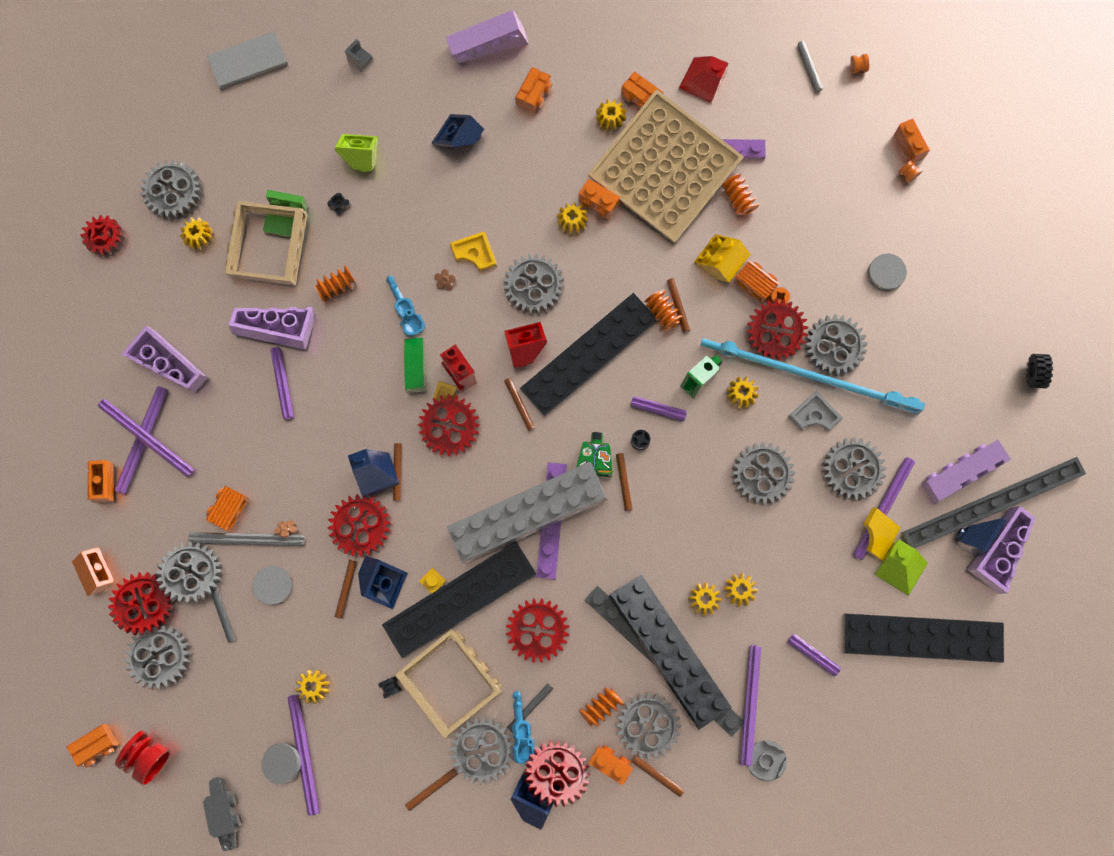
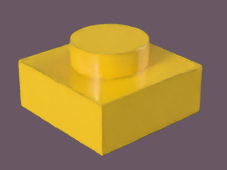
(444, 389)
(432, 580)

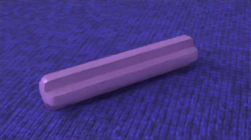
(658, 408)
(814, 655)

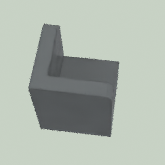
(358, 56)

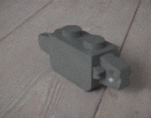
(221, 814)

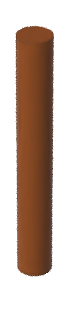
(678, 305)
(519, 404)
(397, 466)
(624, 482)
(345, 589)
(657, 776)
(431, 789)

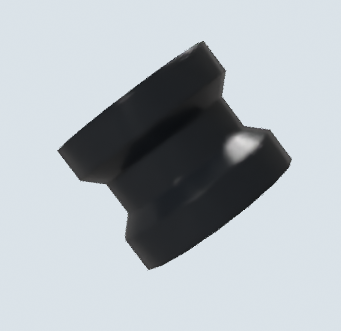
(641, 436)
(390, 687)

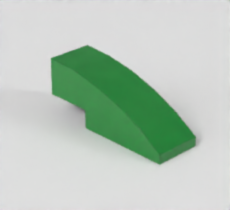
(414, 365)

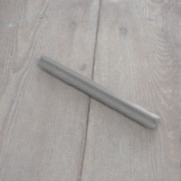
(247, 539)

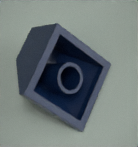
(458, 131)
(373, 471)
(979, 537)
(380, 581)
(529, 807)

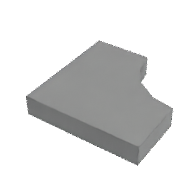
(815, 412)

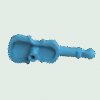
(411, 322)
(521, 733)

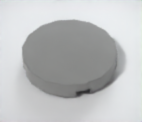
(887, 272)
(272, 585)
(768, 761)
(281, 763)

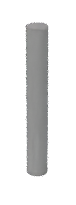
(810, 66)

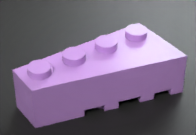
(487, 37)
(274, 325)
(161, 357)
(966, 471)
(999, 563)

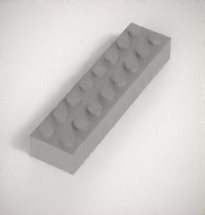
(527, 513)

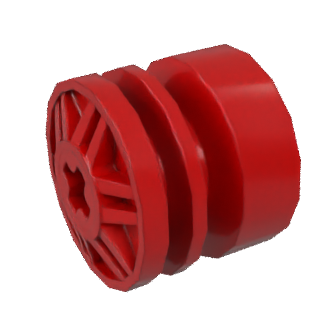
(142, 758)

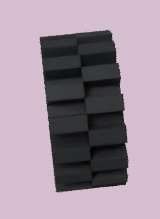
(1039, 371)

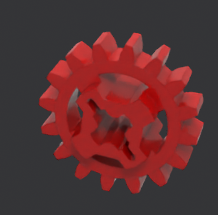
(97, 243)

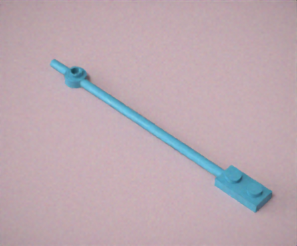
(891, 398)

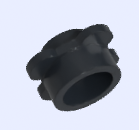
(332, 203)

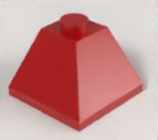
(704, 77)
(525, 343)

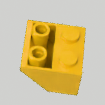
(722, 257)

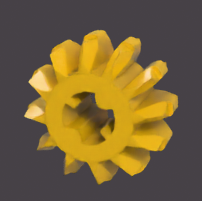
(611, 108)
(579, 218)
(192, 237)
(747, 387)
(699, 594)
(745, 595)
(312, 678)

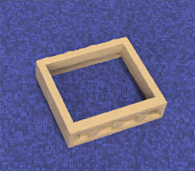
(295, 245)
(423, 703)

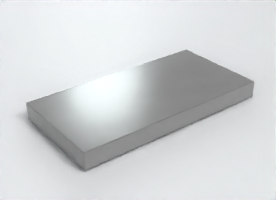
(247, 60)

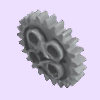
(160, 202)
(544, 270)
(843, 330)
(775, 461)
(863, 484)
(178, 587)
(148, 643)
(478, 732)
(664, 735)

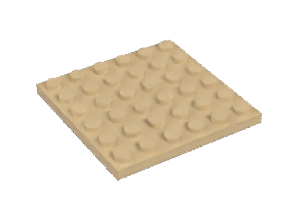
(665, 166)

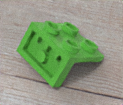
(279, 224)

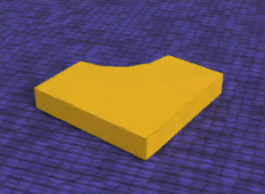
(474, 250)
(881, 533)

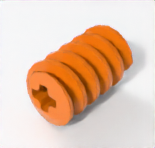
(738, 195)
(334, 284)
(663, 311)
(601, 707)

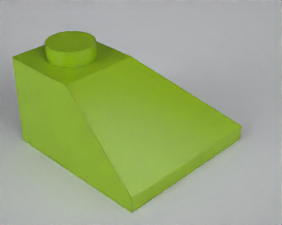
(358, 151)
(901, 567)

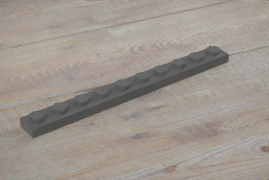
(993, 503)
(605, 608)

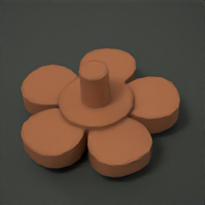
(444, 279)
(285, 528)

